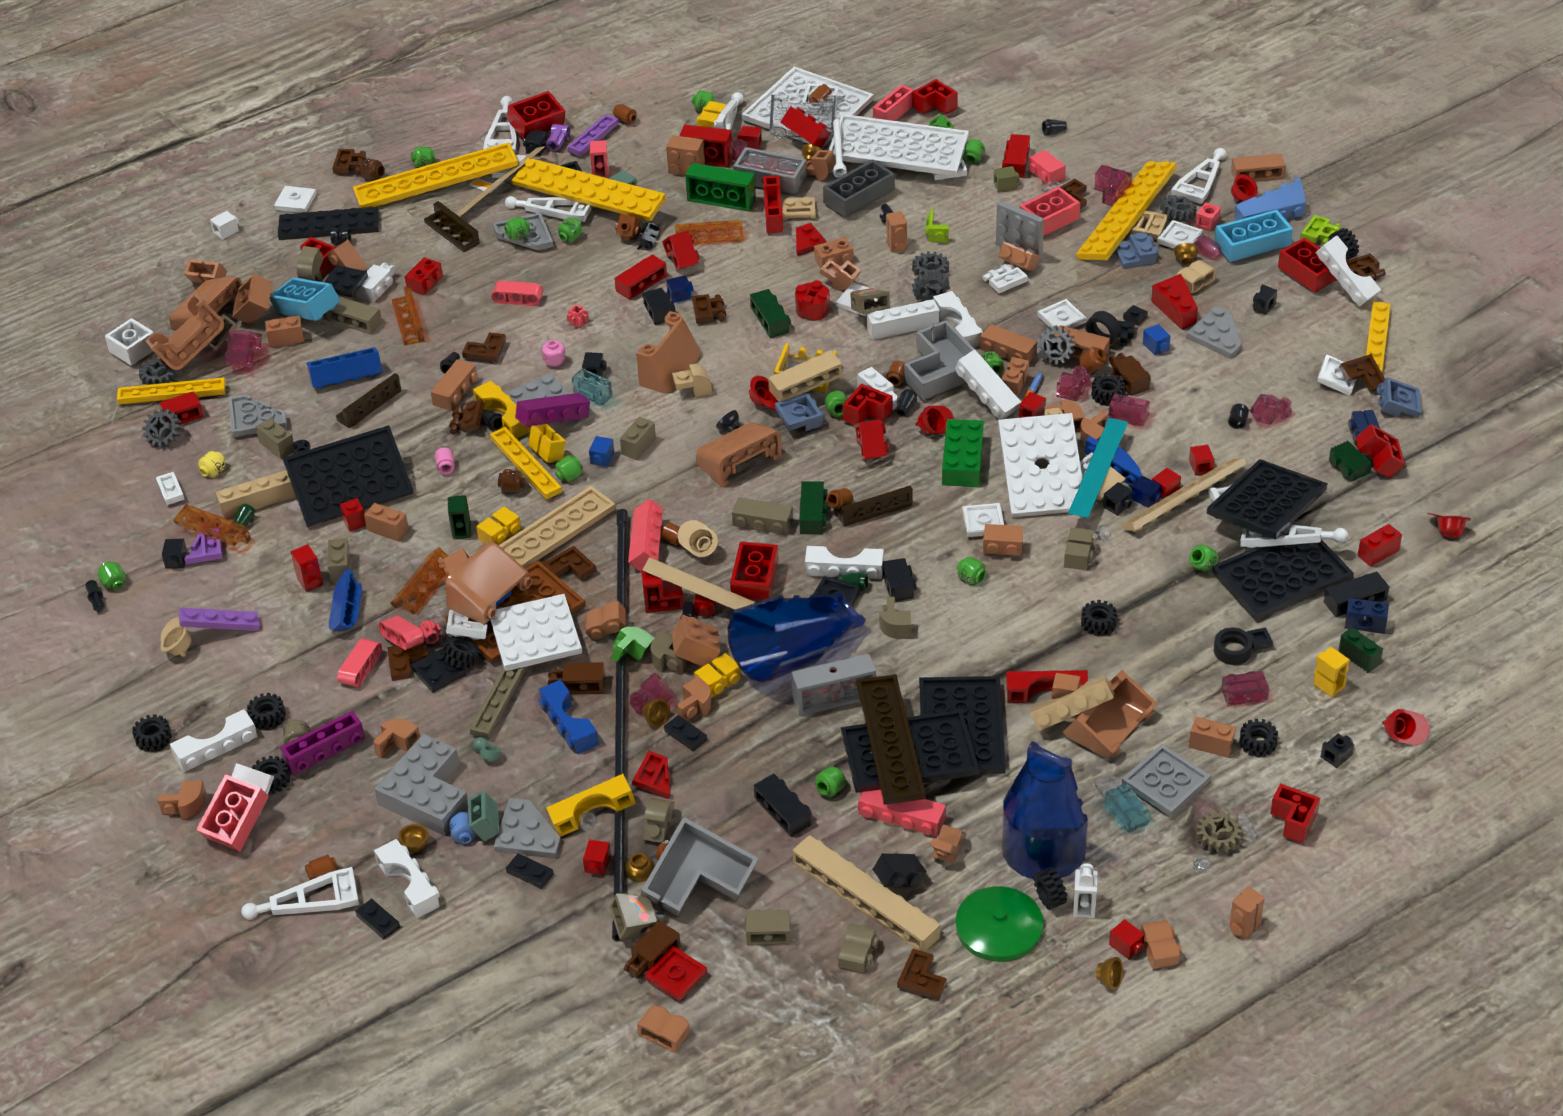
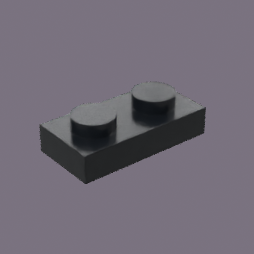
(685, 733)
(529, 871)
(377, 918)

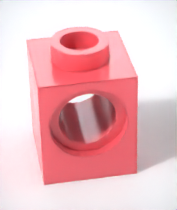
(1208, 217)

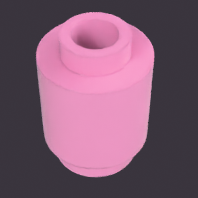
(444, 460)

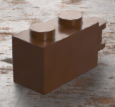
(1131, 372)
(581, 677)
(651, 948)

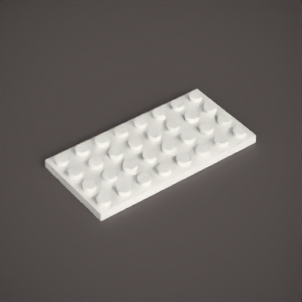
(901, 144)

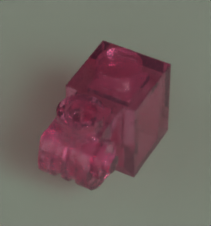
(1073, 385)
(1268, 407)
(651, 689)

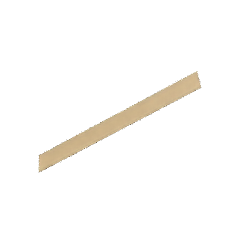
(496, 183)
(695, 584)

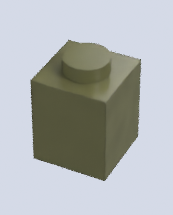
(1005, 179)

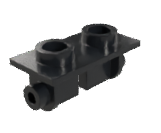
(648, 237)

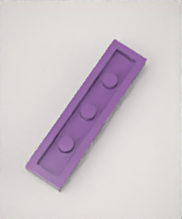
(594, 133)
(218, 619)

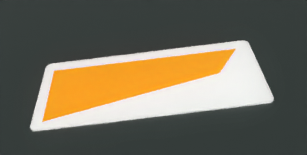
(481, 184)

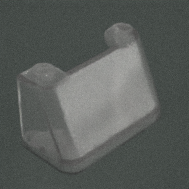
(823, 112)

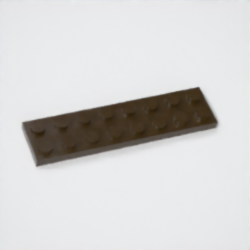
(890, 739)

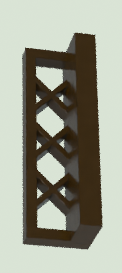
(456, 225)
(370, 401)
(875, 506)

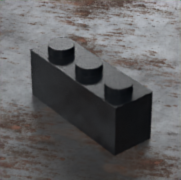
(1367, 587)
(782, 804)

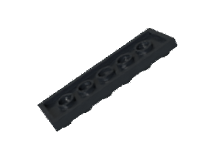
(321, 222)

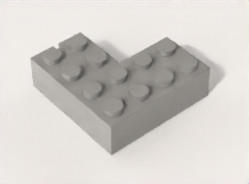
(936, 369)
(418, 786)
(693, 857)

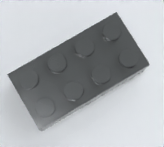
(858, 188)

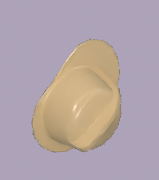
(697, 538)
(175, 638)

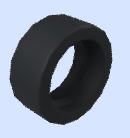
(1107, 320)
(1229, 656)

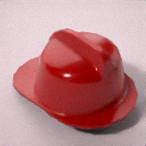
(1243, 188)
(760, 393)
(934, 419)
(1451, 525)
(1407, 727)

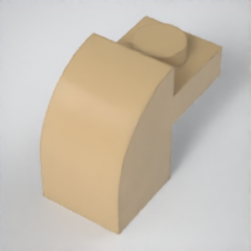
(696, 378)

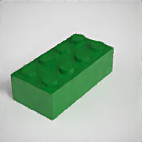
(720, 187)
(962, 453)

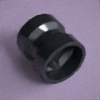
(339, 236)
(1238, 416)

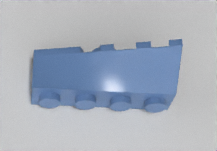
(1287, 200)

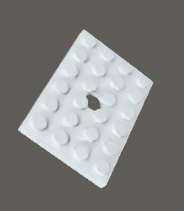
(1034, 489)

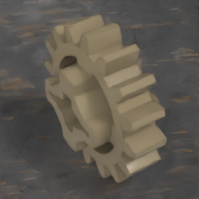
(1219, 831)

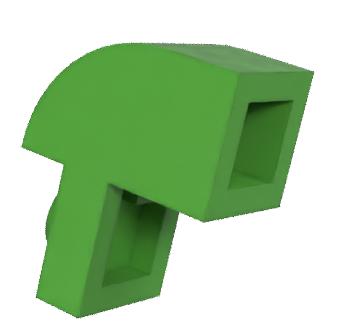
(633, 641)

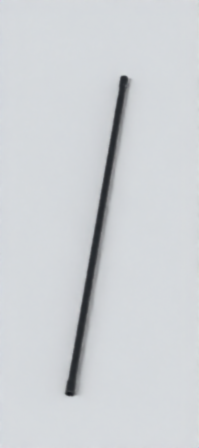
(620, 714)

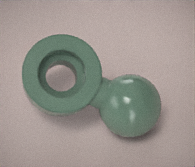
(488, 752)

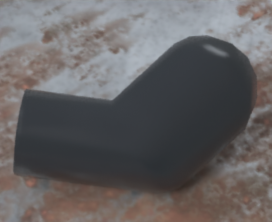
(886, 209)

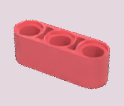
(517, 293)
(401, 632)
(359, 662)

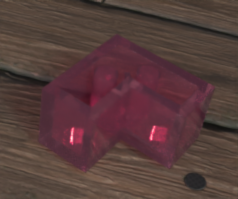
(1112, 183)
(242, 347)

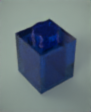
(679, 288)
(1146, 492)

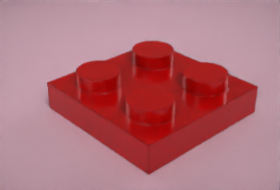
(676, 973)

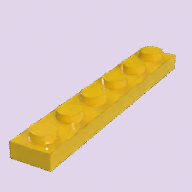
(1378, 332)
(167, 391)
(525, 463)

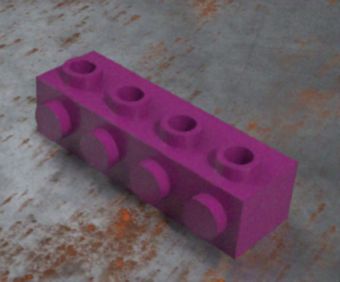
(552, 409)
(322, 743)

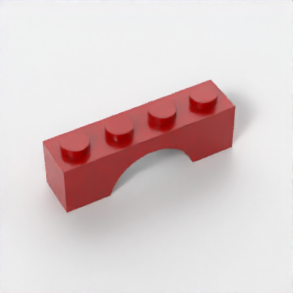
(772, 204)
(1023, 684)

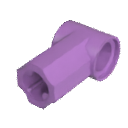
(558, 135)

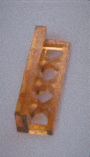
(709, 227)
(412, 319)
(208, 521)
(416, 578)

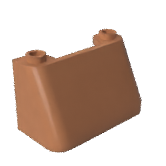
(214, 292)
(190, 337)
(671, 356)
(724, 453)
(482, 581)
(1111, 722)

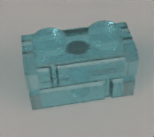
(592, 386)
(1127, 808)

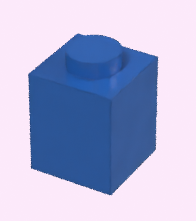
(1156, 339)
(601, 451)

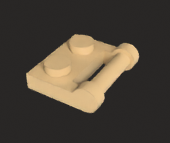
(798, 208)
(1154, 226)

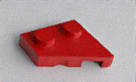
(806, 238)
(653, 775)

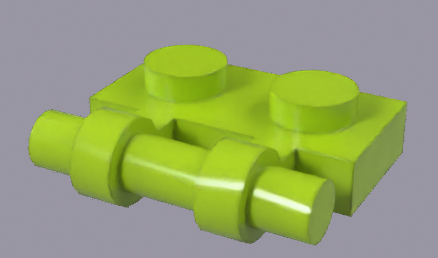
(1316, 227)

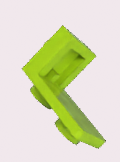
(936, 233)

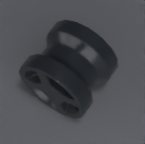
(300, 446)

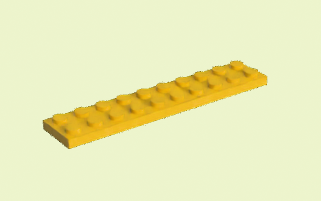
(435, 176)
(589, 189)
(1126, 211)

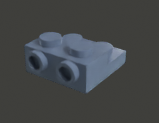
(1137, 251)
(1398, 398)
(800, 412)

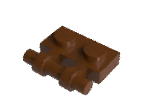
(344, 161)
(1365, 264)
(703, 308)
(470, 416)

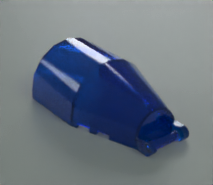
(788, 633)
(1044, 816)

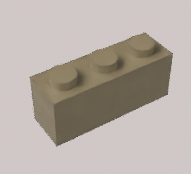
(355, 315)
(762, 516)

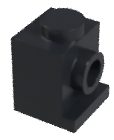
(1264, 299)
(1340, 746)

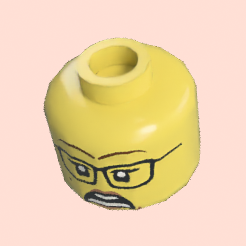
(212, 464)

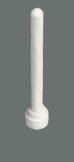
(839, 169)

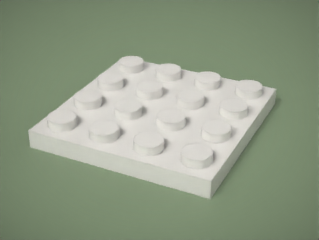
(535, 632)

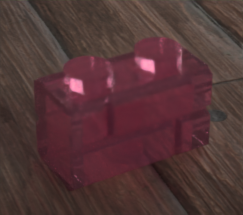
(1129, 409)
(1244, 688)

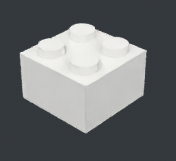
(129, 341)

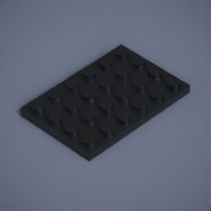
(348, 469)
(1267, 499)
(1281, 575)
(982, 709)
(939, 744)

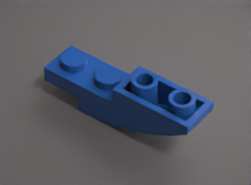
(1121, 462)

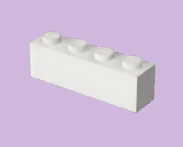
(902, 319)
(987, 385)

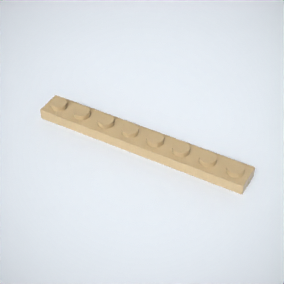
(1189, 491)

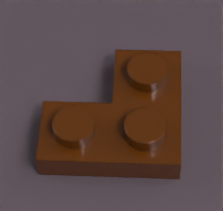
(1076, 188)
(485, 351)
(1363, 367)
(571, 560)
(400, 660)
(916, 976)

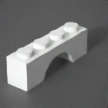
(1334, 257)
(952, 310)
(822, 563)
(193, 752)
(396, 861)

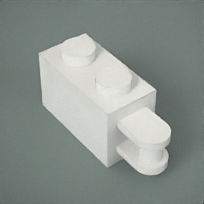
(377, 283)
(873, 379)
(1085, 892)

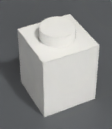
(224, 225)

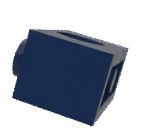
(1366, 615)

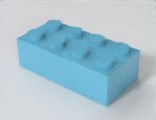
(1253, 235)
(304, 298)

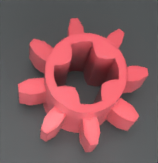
(577, 316)
(430, 631)

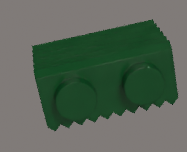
(1349, 461)
(459, 517)
(1360, 650)

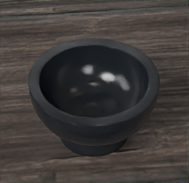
(729, 422)

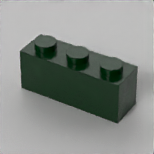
(769, 313)
(813, 507)

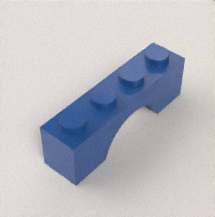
(577, 732)

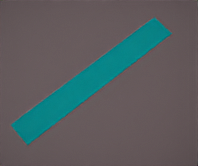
(1098, 468)

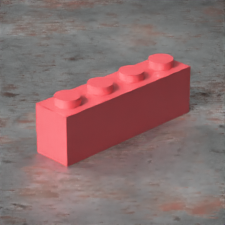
(645, 534)
(915, 815)

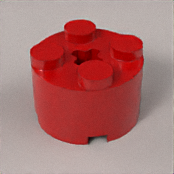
(812, 300)

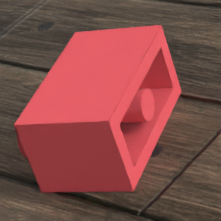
(599, 158)
(1046, 167)

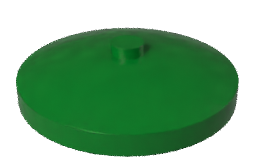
(999, 924)

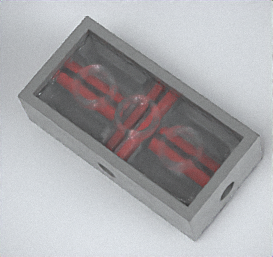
(790, 169)
(830, 684)

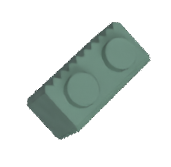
(483, 815)

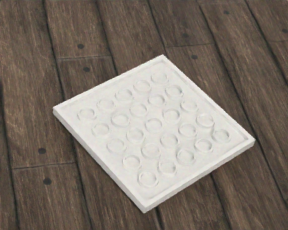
(793, 86)

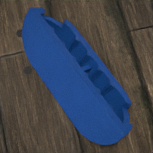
(345, 602)

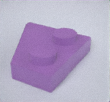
(204, 549)

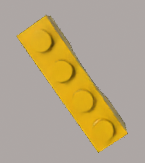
(497, 400)
(611, 793)

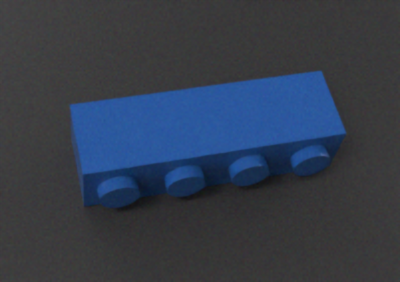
(344, 367)

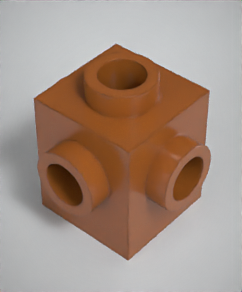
(628, 227)

